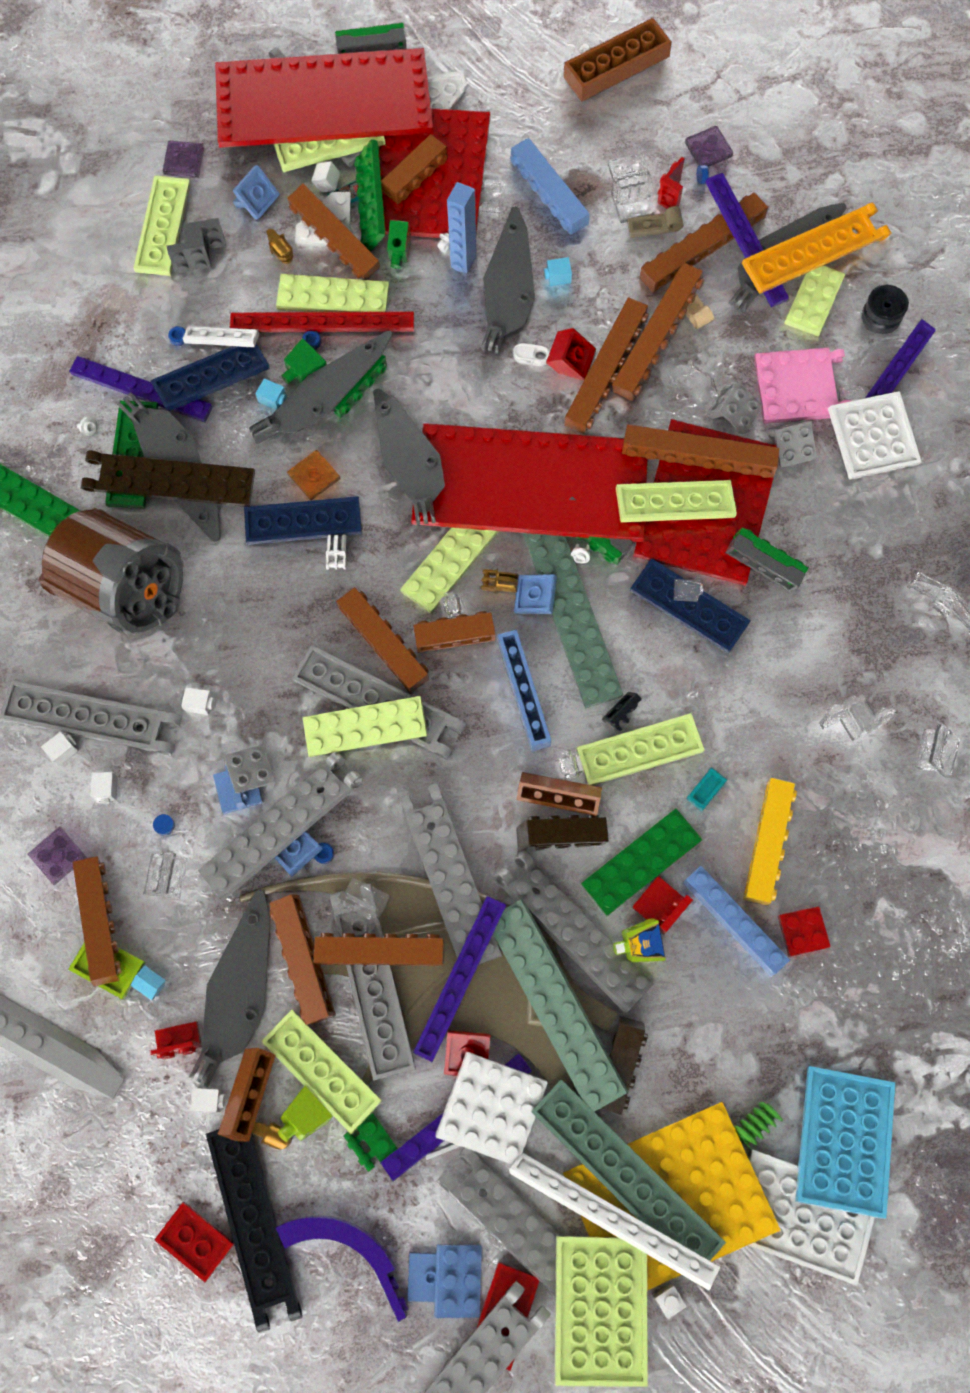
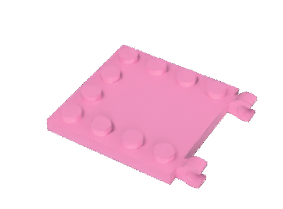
(797, 384)

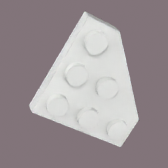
(446, 89)
(340, 205)

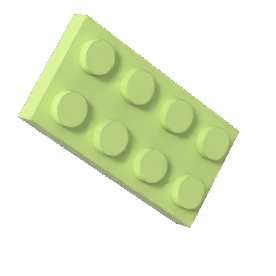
(814, 300)

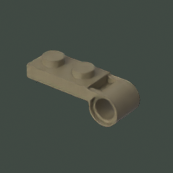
(656, 224)

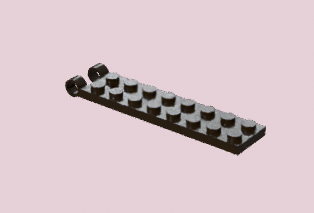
(171, 479)

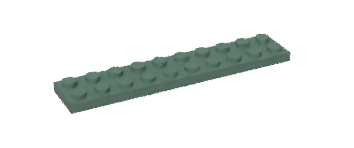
(575, 621)
(558, 1008)
(624, 1171)

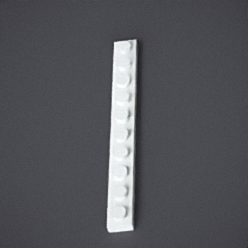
(615, 1221)

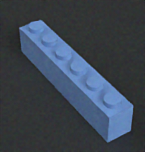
(549, 186)
(462, 227)
(524, 691)
(736, 921)

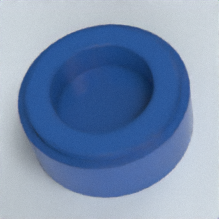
(702, 174)
(176, 335)
(312, 339)
(163, 824)
(325, 855)

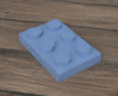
(458, 1281)

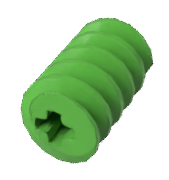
(757, 1123)

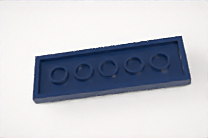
(209, 375)
(302, 520)
(705, 617)

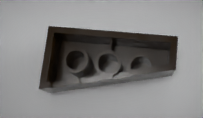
(562, 832)
(626, 1057)

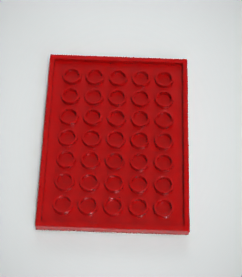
(466, 143)
(702, 543)

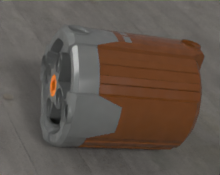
(112, 571)

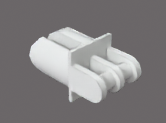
(336, 554)

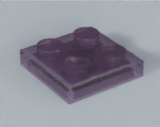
(709, 147)
(183, 159)
(56, 855)

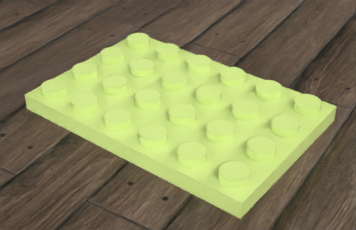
(600, 1313)

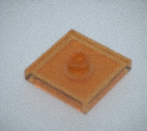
(313, 475)

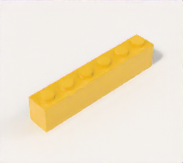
(769, 842)

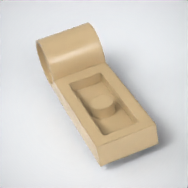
(699, 314)

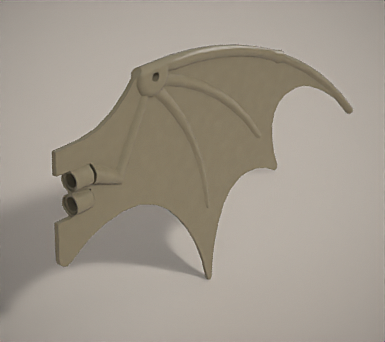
(494, 996)

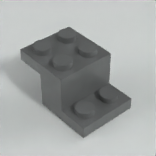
(198, 240)

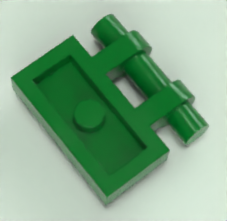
(376, 1138)

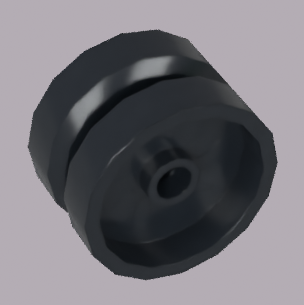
(885, 309)

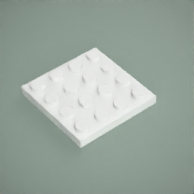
(874, 435)
(491, 1108)

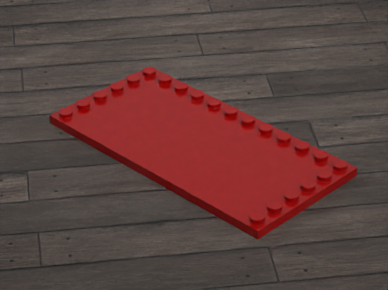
(322, 97)
(526, 481)

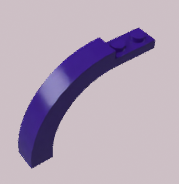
(355, 1237)

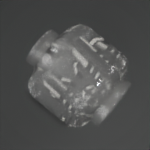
(452, 605)
(568, 765)

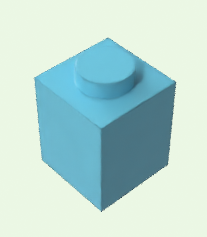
(558, 271)
(271, 394)

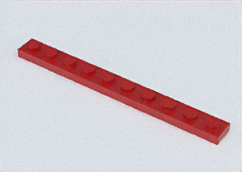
(323, 321)

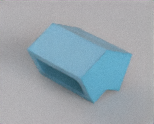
(148, 983)

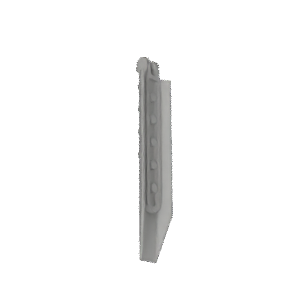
(56, 1051)

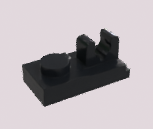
(625, 705)

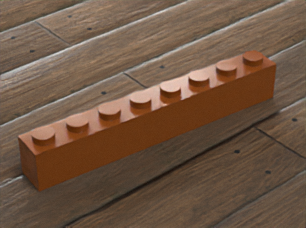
(698, 245)
(658, 331)
(606, 365)
(700, 451)

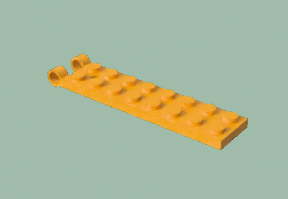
(814, 248)

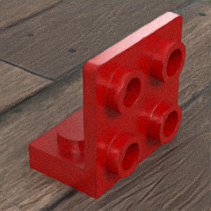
(670, 189)
(662, 904)
(176, 1039)

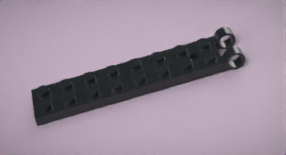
(253, 1227)

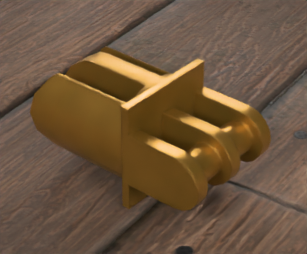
(279, 246)
(503, 582)
(270, 1135)

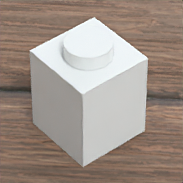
(326, 176)
(197, 701)
(60, 748)
(104, 787)
(207, 1100)
(669, 1300)

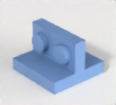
(255, 192)
(229, 799)

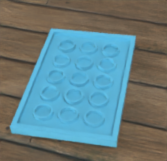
(846, 1142)

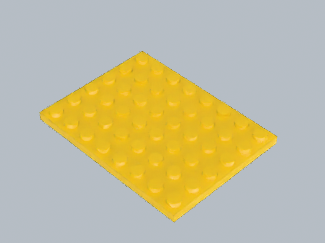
(709, 1171)

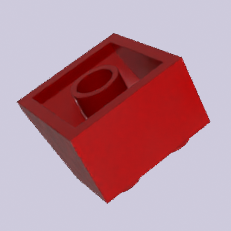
(571, 354)

